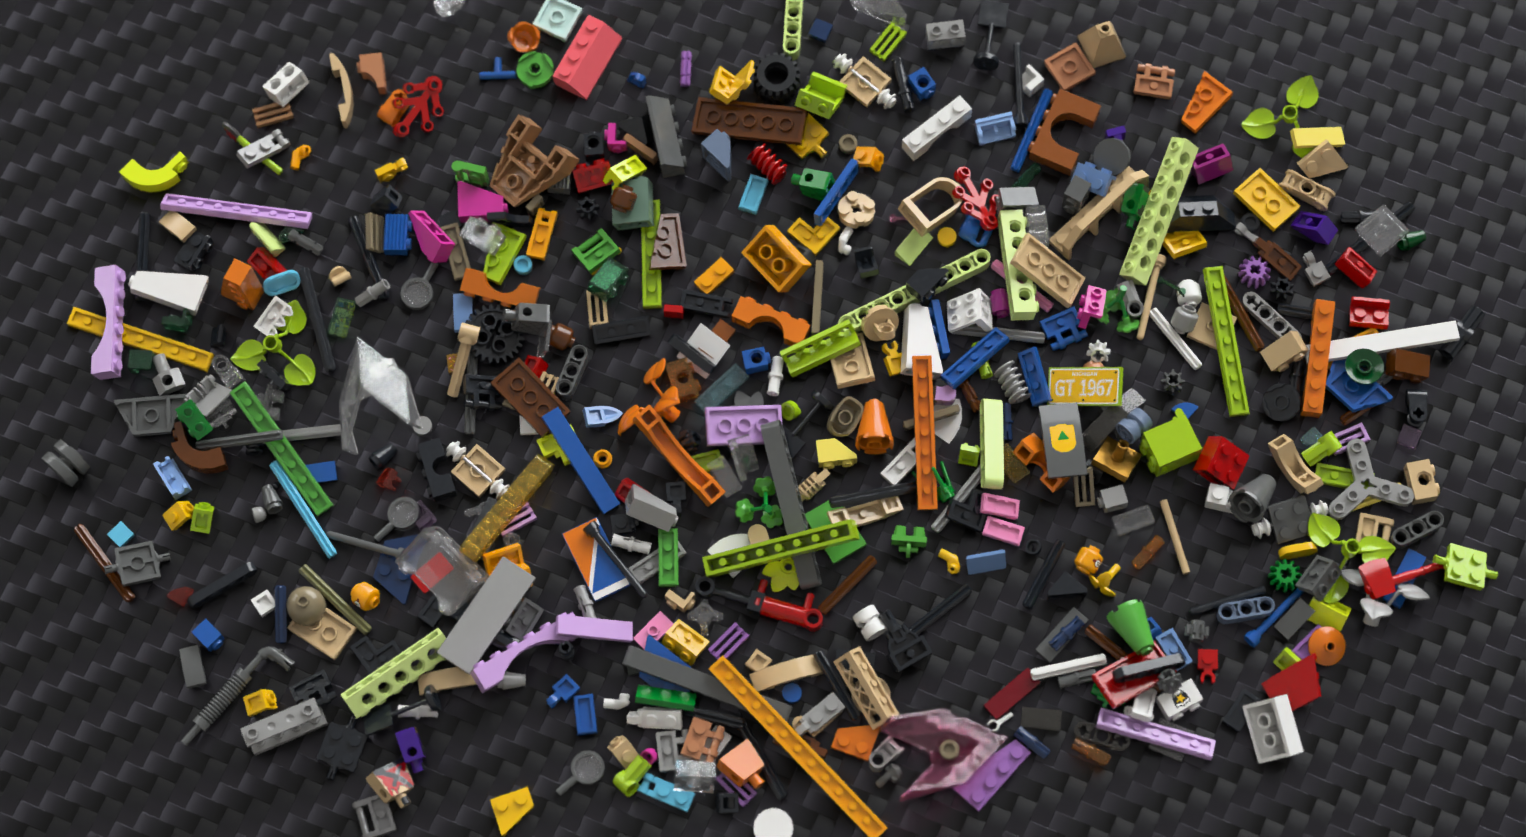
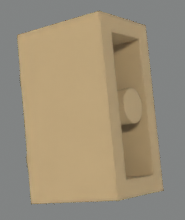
(1284, 351)

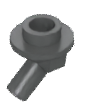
(892, 772)

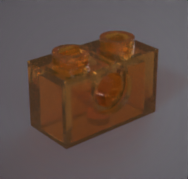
(678, 369)

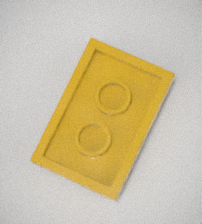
(1266, 199)

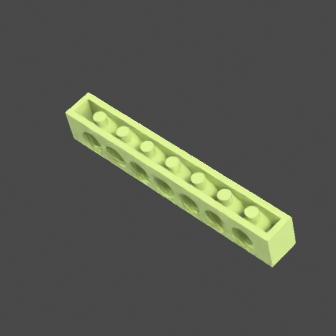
(1159, 211)

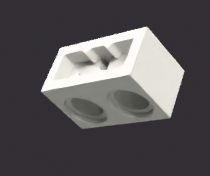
(286, 84)

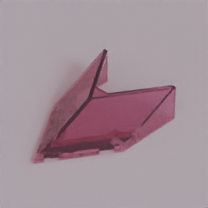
(927, 732)

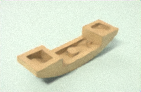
(345, 109)
(867, 512)
(785, 672)
(445, 679)

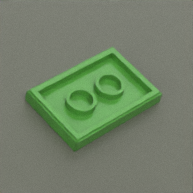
(818, 518)

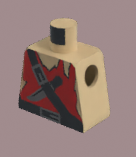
(392, 782)

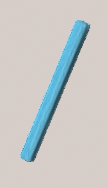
(303, 509)

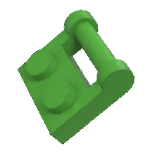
(476, 174)
(598, 254)

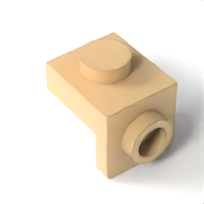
(675, 601)
(623, 750)

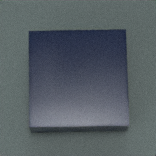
(820, 30)

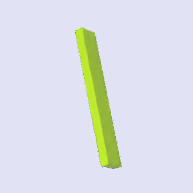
(650, 278)

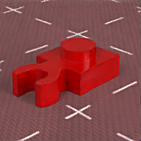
(1207, 661)

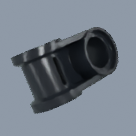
(1416, 404)

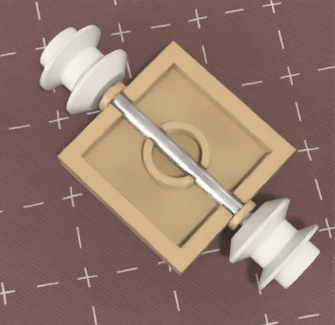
(865, 81)
(477, 470)

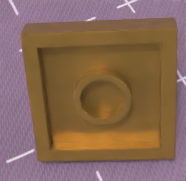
(1116, 458)

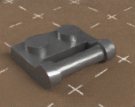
(380, 814)

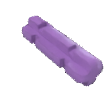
(685, 68)

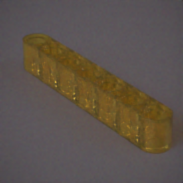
(506, 508)

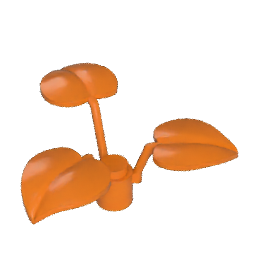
(664, 407)

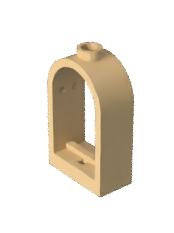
(916, 217)

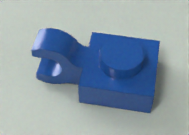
(564, 689)

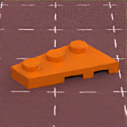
(1207, 100)

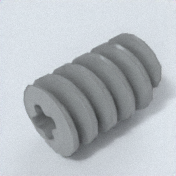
(1011, 384)

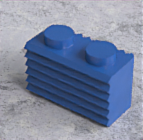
(397, 234)

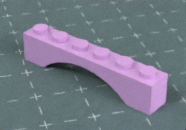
(106, 359)
(492, 672)

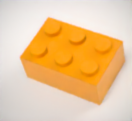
(776, 258)

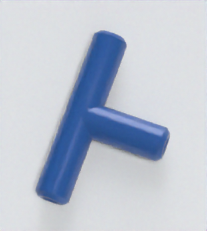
(498, 73)

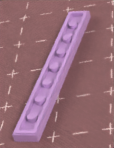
(236, 211)

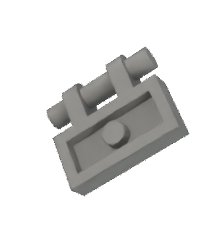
(668, 750)

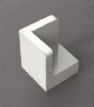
(1031, 81)

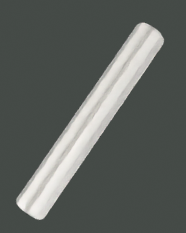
(1175, 339)
(1068, 666)

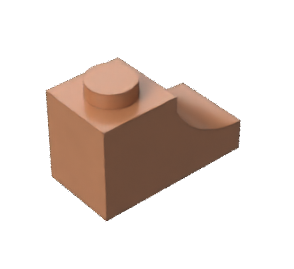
(372, 68)

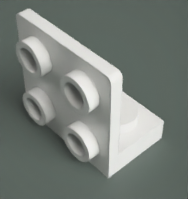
(968, 310)

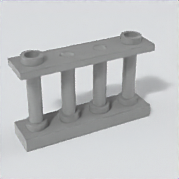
(284, 726)

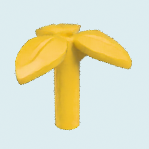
(1104, 580)

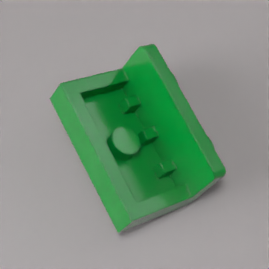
(194, 419)

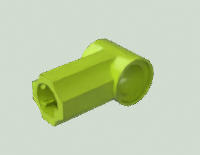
(1325, 446)
(628, 779)

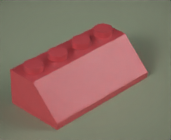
(587, 57)

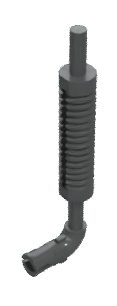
(233, 687)

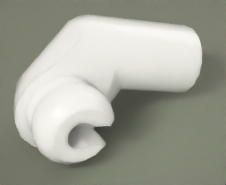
(843, 239)

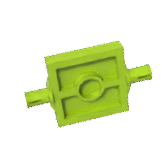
(1465, 566)

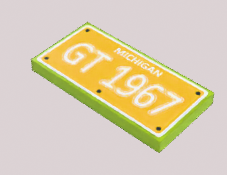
(1086, 385)

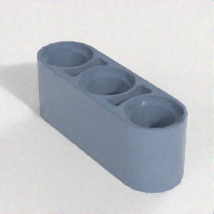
(1254, 606)

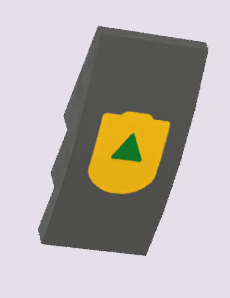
(1062, 440)

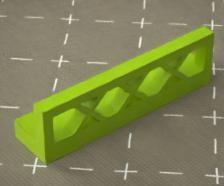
(822, 349)

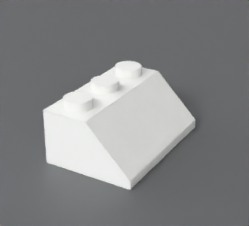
(1273, 728)

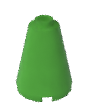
(1133, 626)

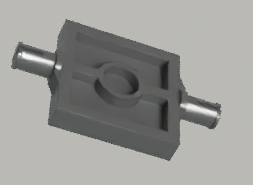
(137, 563)

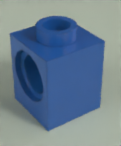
(918, 77)
(751, 367)
(208, 635)

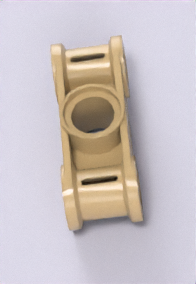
(1317, 193)

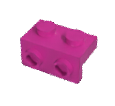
(1092, 305)

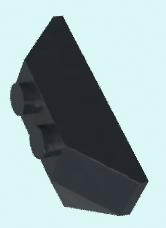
(1201, 214)

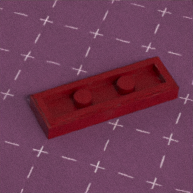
(1011, 694)

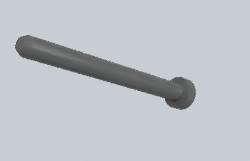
(365, 544)

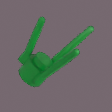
(944, 491)

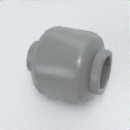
(1184, 319)

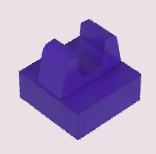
(1118, 132)

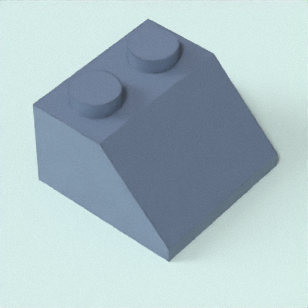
(717, 152)

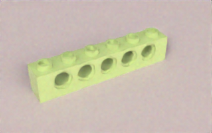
(1018, 308)
(387, 672)

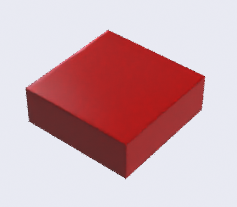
(673, 311)

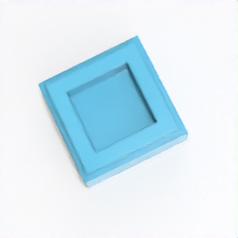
(121, 534)

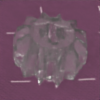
(447, 7)

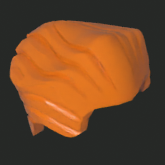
(524, 37)

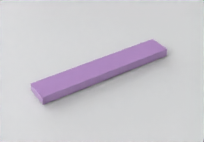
(1156, 734)

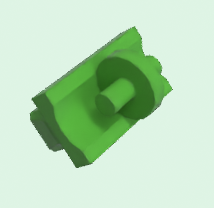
(917, 540)

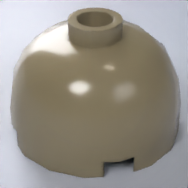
(306, 606)

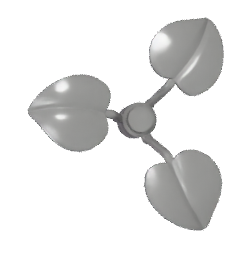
(1376, 610)

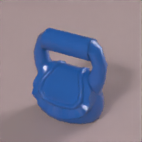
(970, 230)

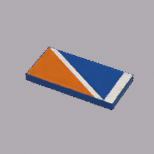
(596, 567)

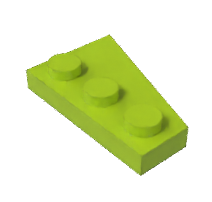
(499, 265)

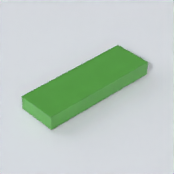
(668, 558)

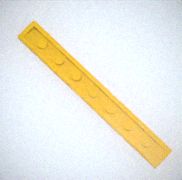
(144, 340)

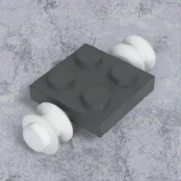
(1289, 519)

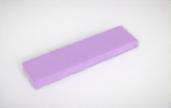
(594, 628)

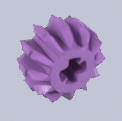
(1255, 278)

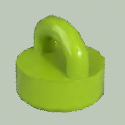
(790, 410)

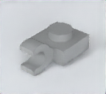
(1315, 272)

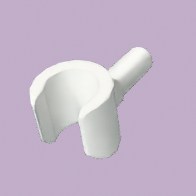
(1000, 721)

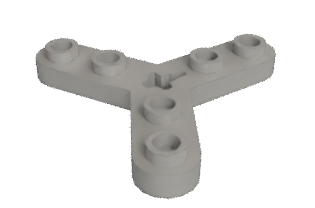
(1356, 494)

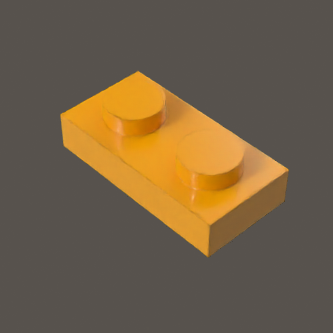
(714, 276)

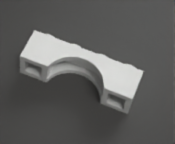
(923, 137)

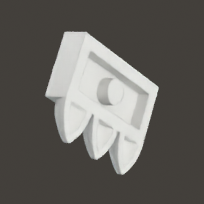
(273, 317)

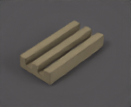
(374, 232)
(1083, 483)

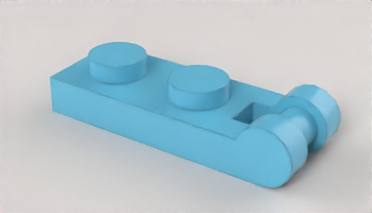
(665, 792)

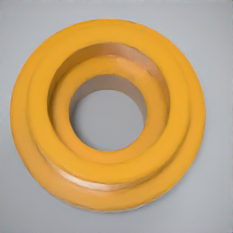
(602, 453)

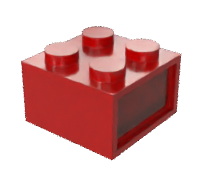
(1221, 462)

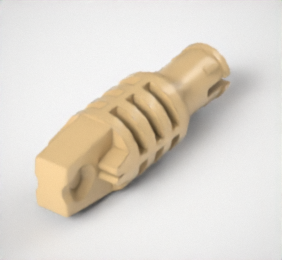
(812, 484)

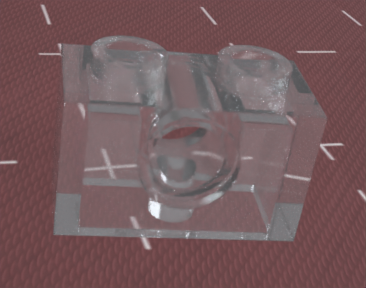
(473, 234)
(694, 776)

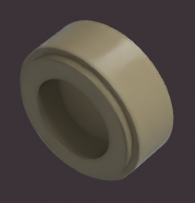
(848, 144)
(949, 750)

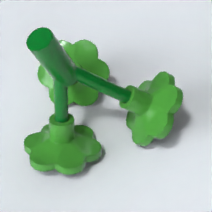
(1115, 301)
(771, 514)

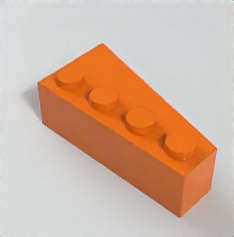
(242, 285)

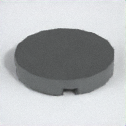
(1112, 155)

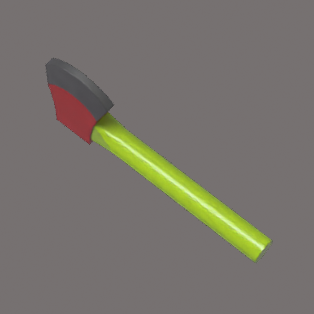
(235, 135)

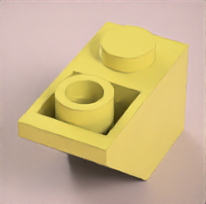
(834, 453)

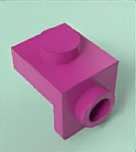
(610, 136)

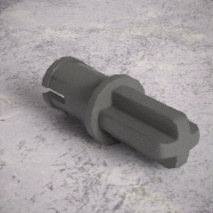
(1075, 679)

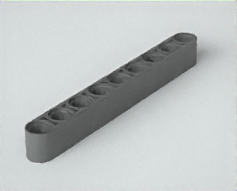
(789, 499)
(690, 679)

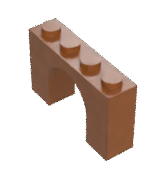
(1064, 107)

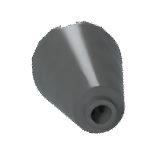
(1252, 499)

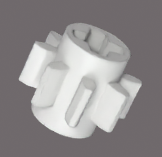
(1098, 346)

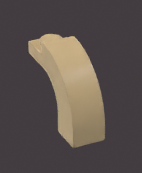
(1292, 465)

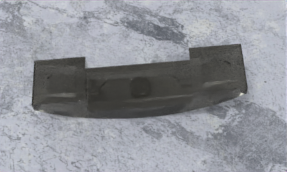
(1107, 421)

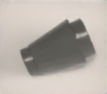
(271, 500)

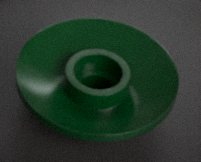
(1364, 358)

